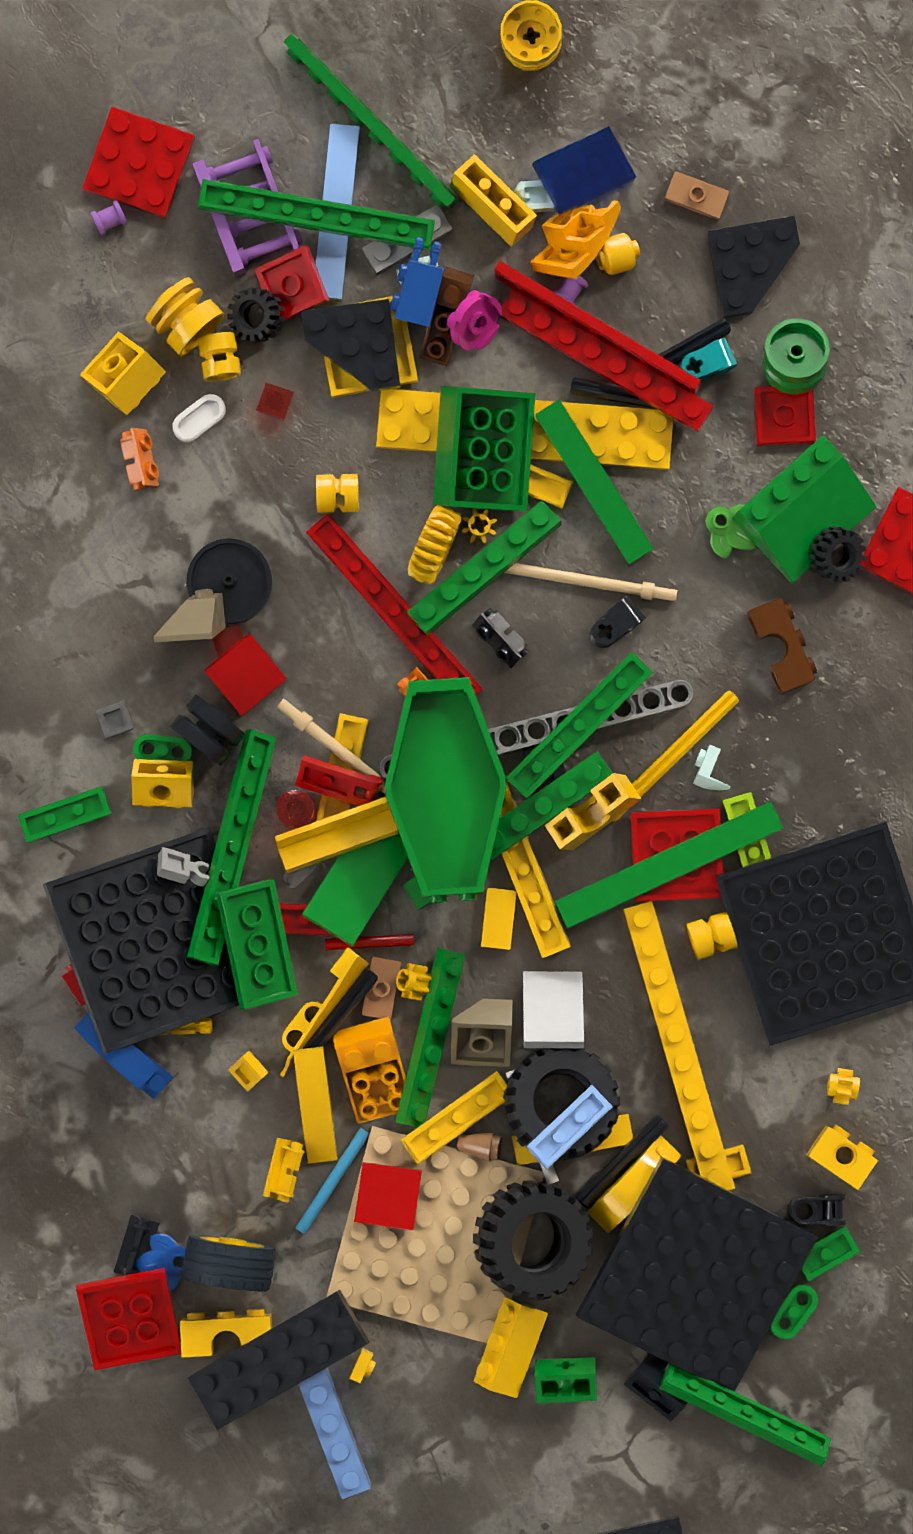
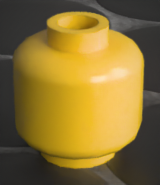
(618, 254)

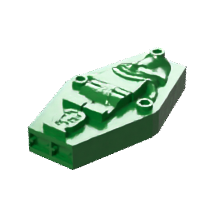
(445, 788)

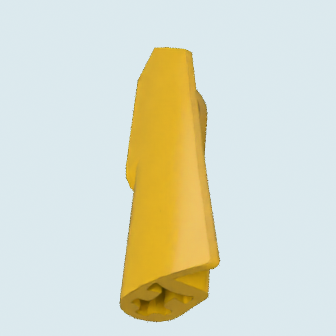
(347, 969)

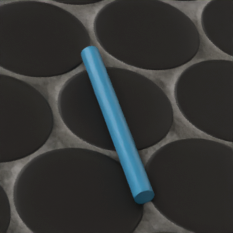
(332, 1181)

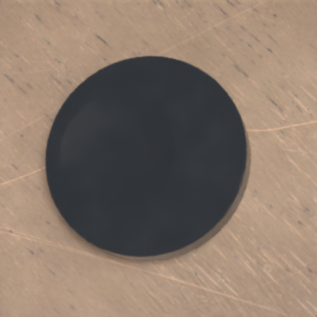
(236, 572)

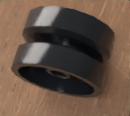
(208, 729)

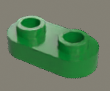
(163, 747)
(795, 1312)

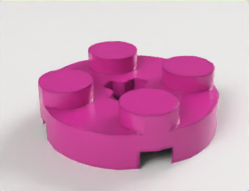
(478, 308)

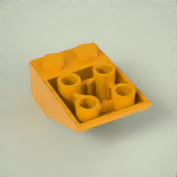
(371, 1068)

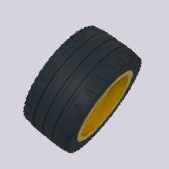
(228, 1263)

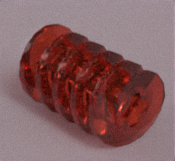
(294, 797)

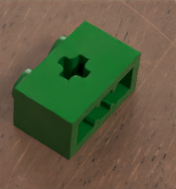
(566, 1380)

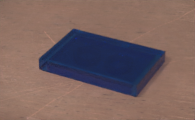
(584, 170)

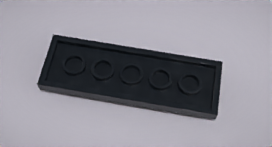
(278, 1359)

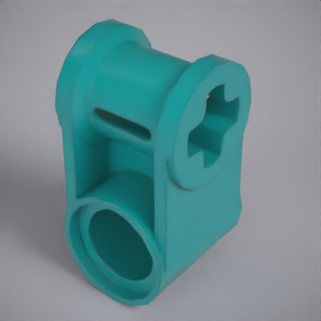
(712, 360)

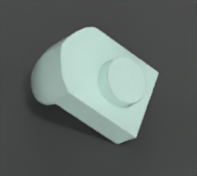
(534, 196)
(706, 762)

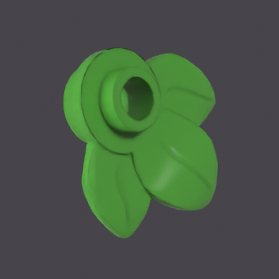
(727, 536)

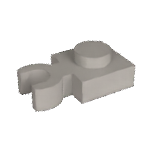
(179, 868)

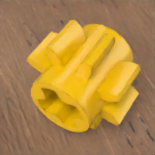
(475, 533)
(413, 981)
(843, 1086)

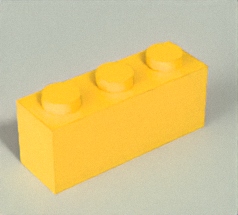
(493, 200)
(510, 1347)

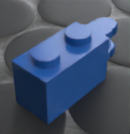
(418, 286)

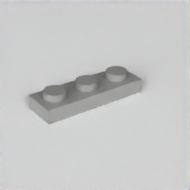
(386, 255)

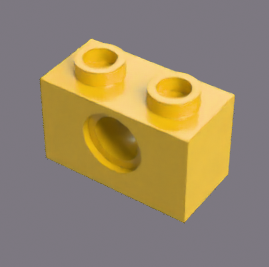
(175, 777)
(824, 1153)

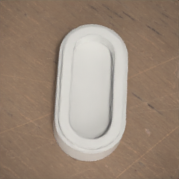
(199, 418)

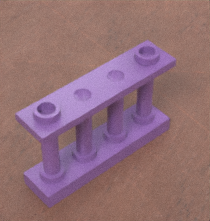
(229, 230)

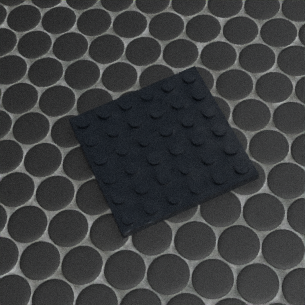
(823, 932)
(132, 944)
(696, 1275)

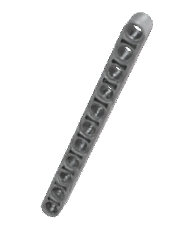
(548, 721)

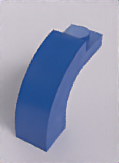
(129, 1061)

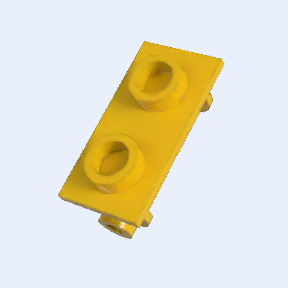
(280, 1178)

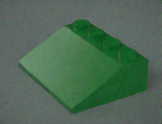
(483, 448)
(799, 503)

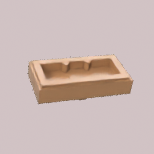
(696, 195)
(381, 997)

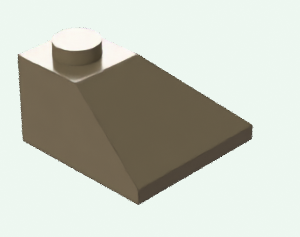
(196, 619)
(483, 1034)

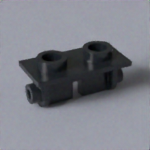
(491, 628)
(135, 1244)

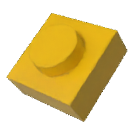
(248, 1071)
(363, 1366)

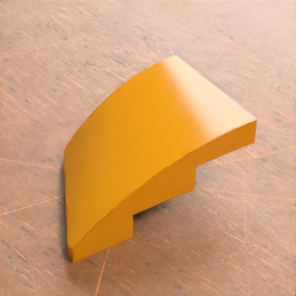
(575, 239)

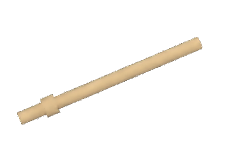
(646, 590)
(304, 722)

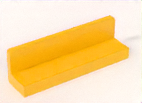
(336, 835)

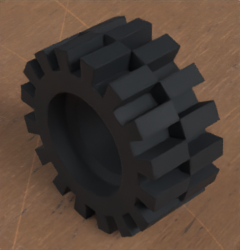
(271, 315)
(825, 547)

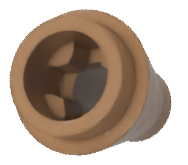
(482, 1145)

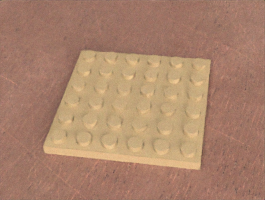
(430, 1271)

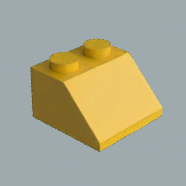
(123, 373)

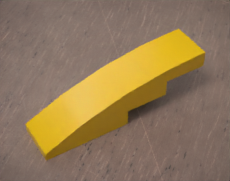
(315, 1105)

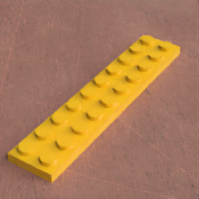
(613, 433)

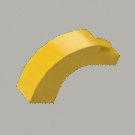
(623, 1194)

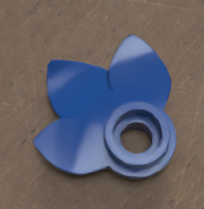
(162, 1256)

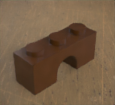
(775, 621)

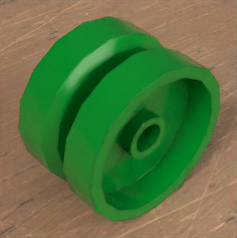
(795, 356)

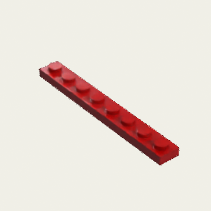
(605, 360)

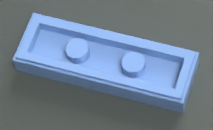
(569, 1127)

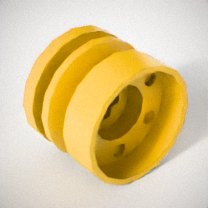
(534, 18)
(179, 311)

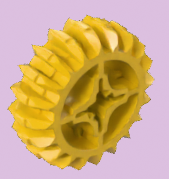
(434, 544)

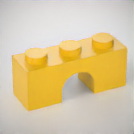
(580, 823)
(199, 1331)

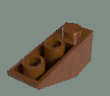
(452, 291)

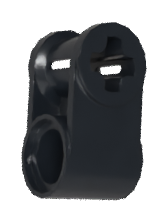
(619, 620)
(824, 1209)

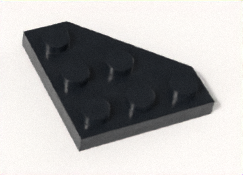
(750, 260)
(357, 341)

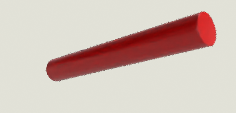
(371, 942)

